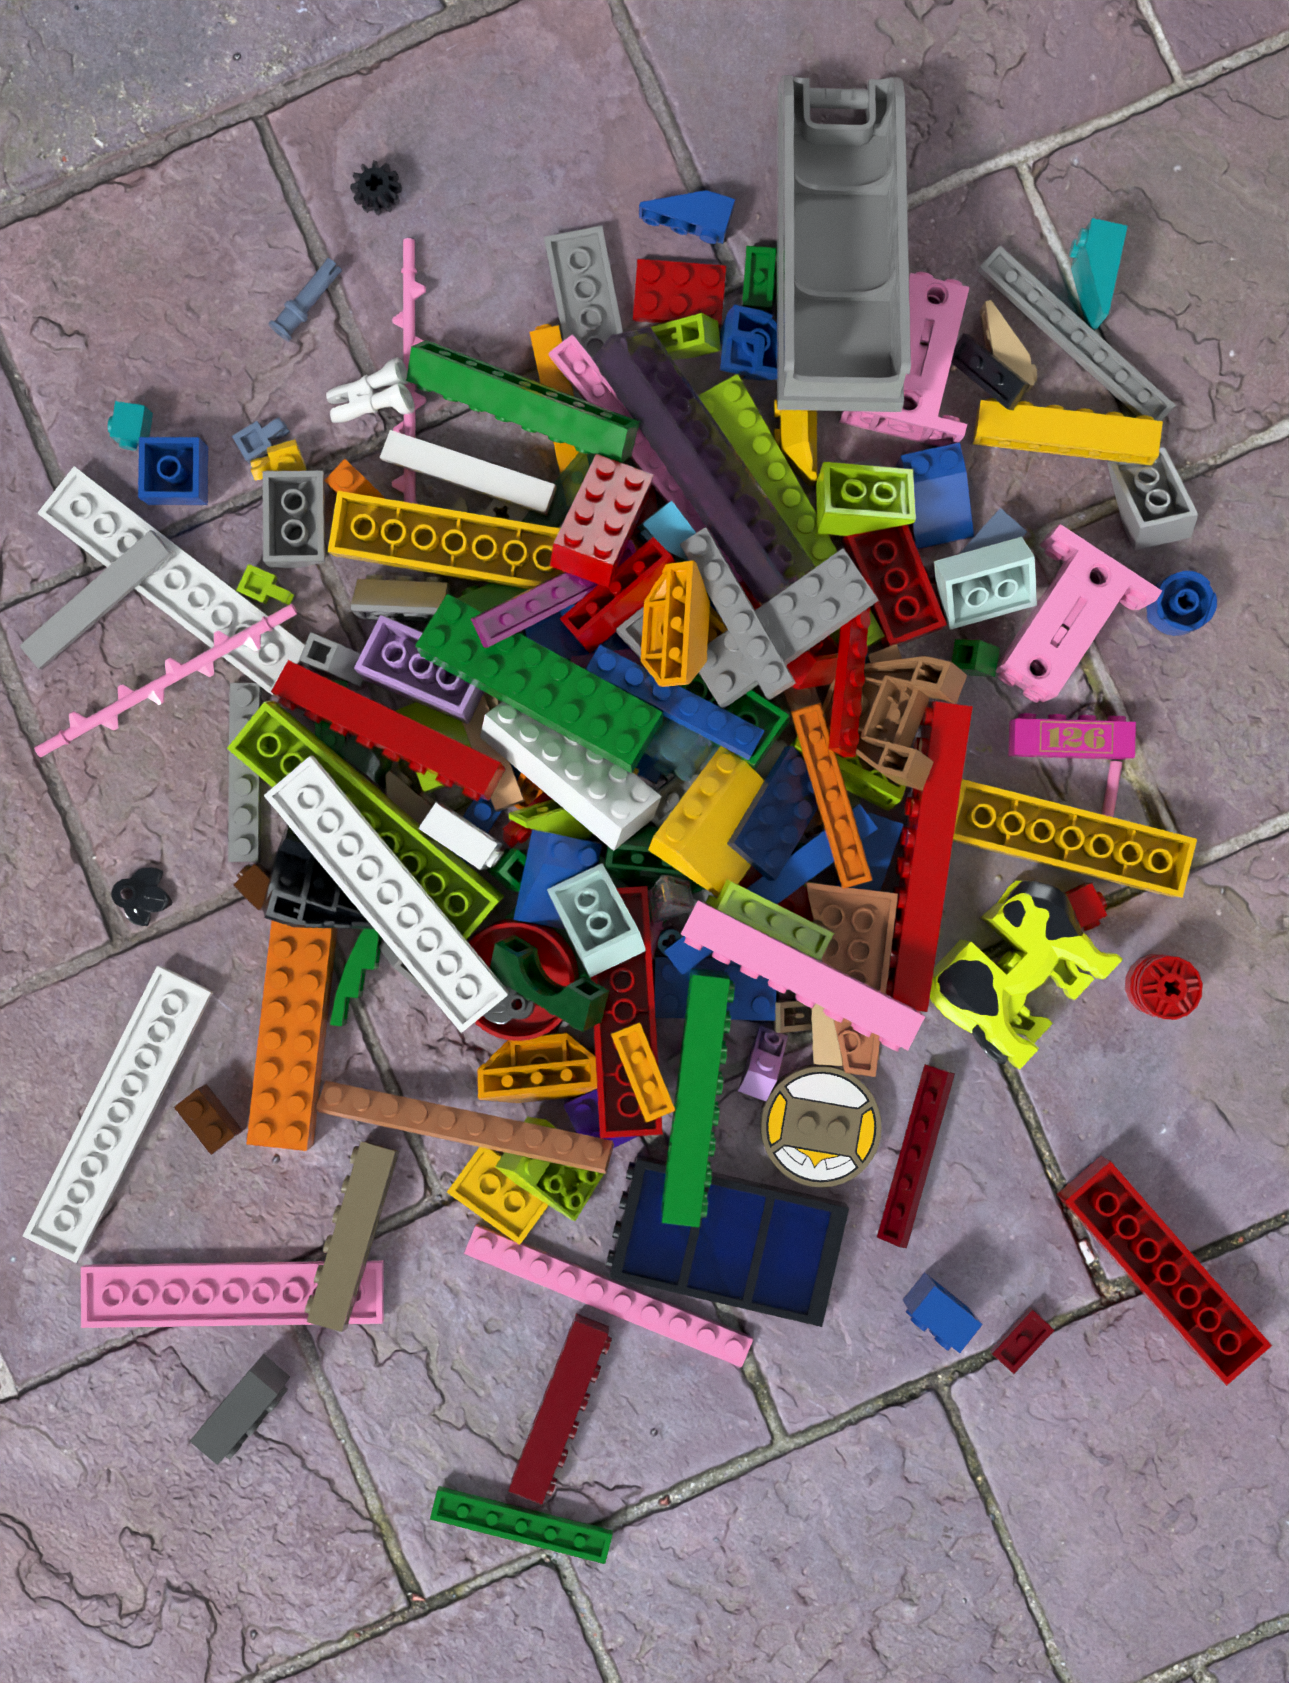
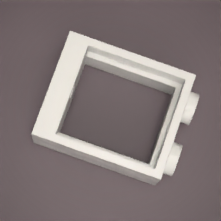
(462, 837)

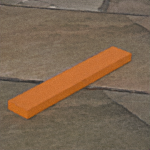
(831, 796)

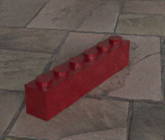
(559, 1408)

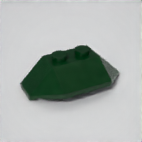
(639, 866)

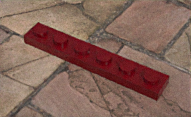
(915, 1156)

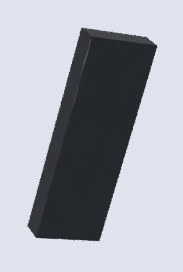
(989, 372)

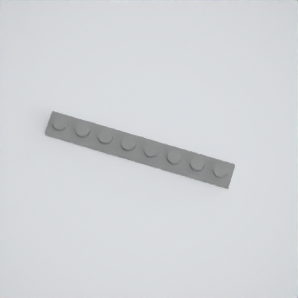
(1074, 336)

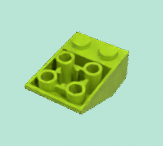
(555, 1184)

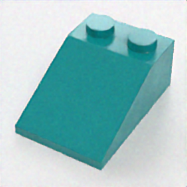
(1096, 267)

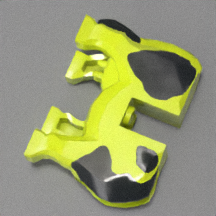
(990, 998)

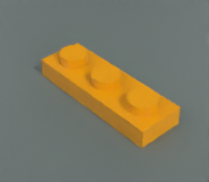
(643, 1072)

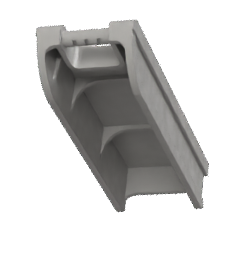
(842, 250)

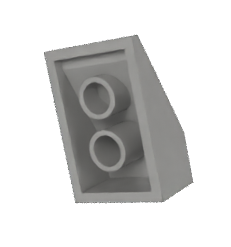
(1152, 502)

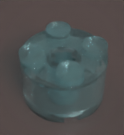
(678, 750)

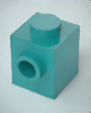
(129, 424)

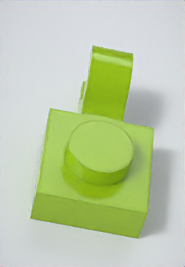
(261, 585)

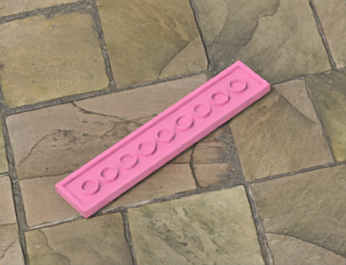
(214, 1294)

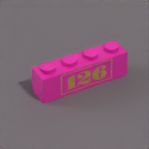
(1071, 738)

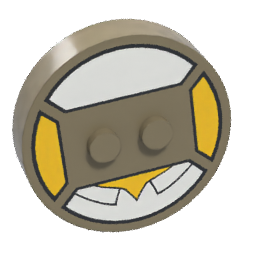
(820, 1125)

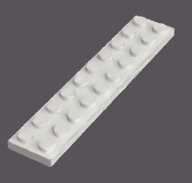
(178, 585)
(386, 893)
(118, 1114)

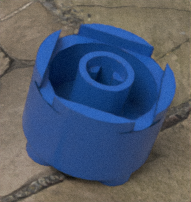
(1195, 595)

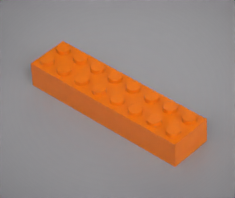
(291, 1037)

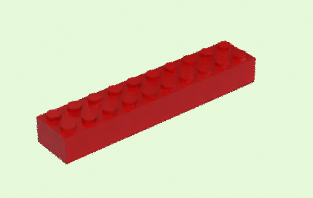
(927, 854)

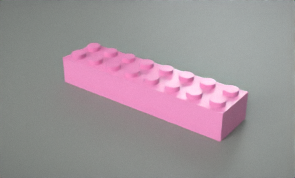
(804, 975)

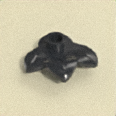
(146, 895)

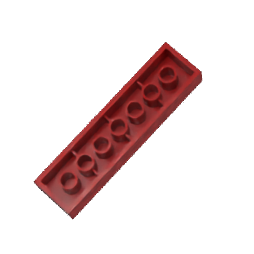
(628, 1003)
(1164, 1270)

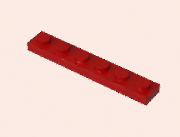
(849, 683)

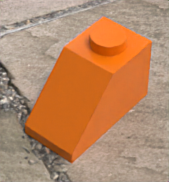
(348, 479)

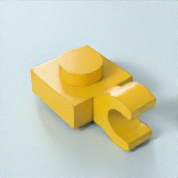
(280, 458)

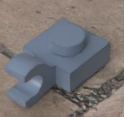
(255, 438)

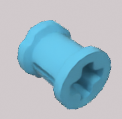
(665, 935)

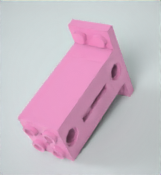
(934, 329)
(1069, 614)

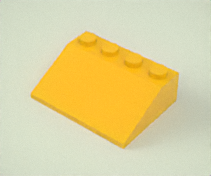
(704, 820)

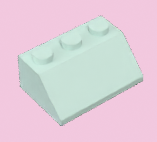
(986, 582)

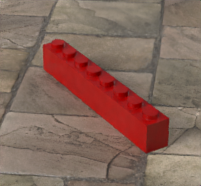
(389, 731)

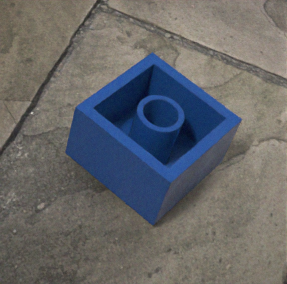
(173, 471)
(942, 1313)

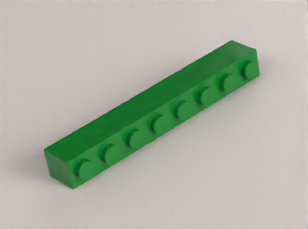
(521, 401)

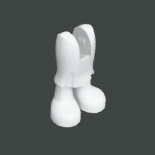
(364, 397)

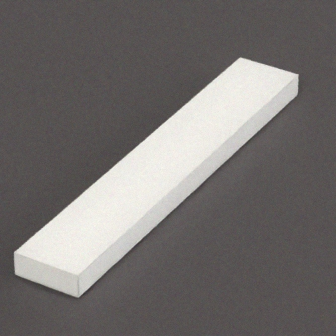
(468, 472)

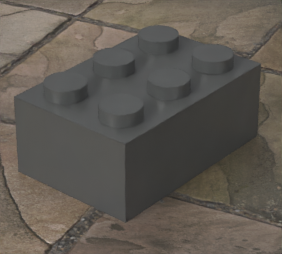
(242, 1411)

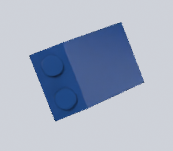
(940, 495)
(548, 863)

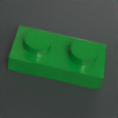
(759, 277)

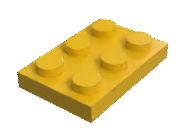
(496, 1196)

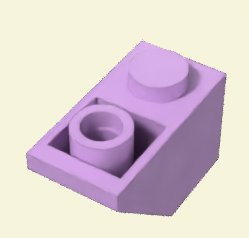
(763, 1064)

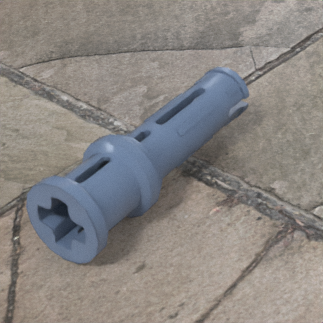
(296, 310)

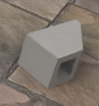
(331, 658)

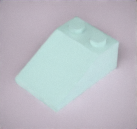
(596, 920)

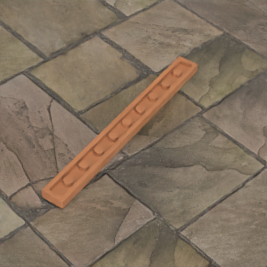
(466, 1127)

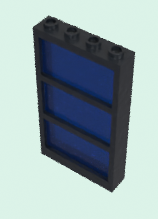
(752, 1251)

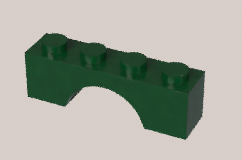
(519, 967)

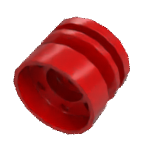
(1147, 991)

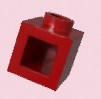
(1087, 905)

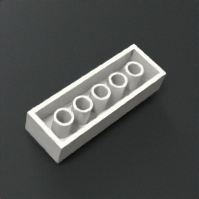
(583, 783)

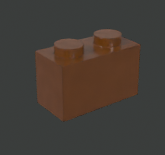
(208, 1119)

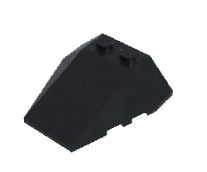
(304, 893)

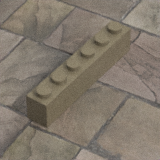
(352, 1237)

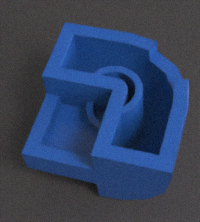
(749, 344)

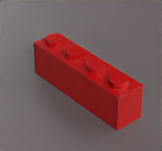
(607, 608)

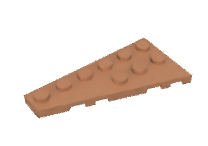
(860, 949)

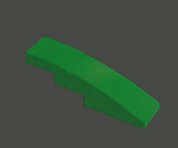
(363, 956)

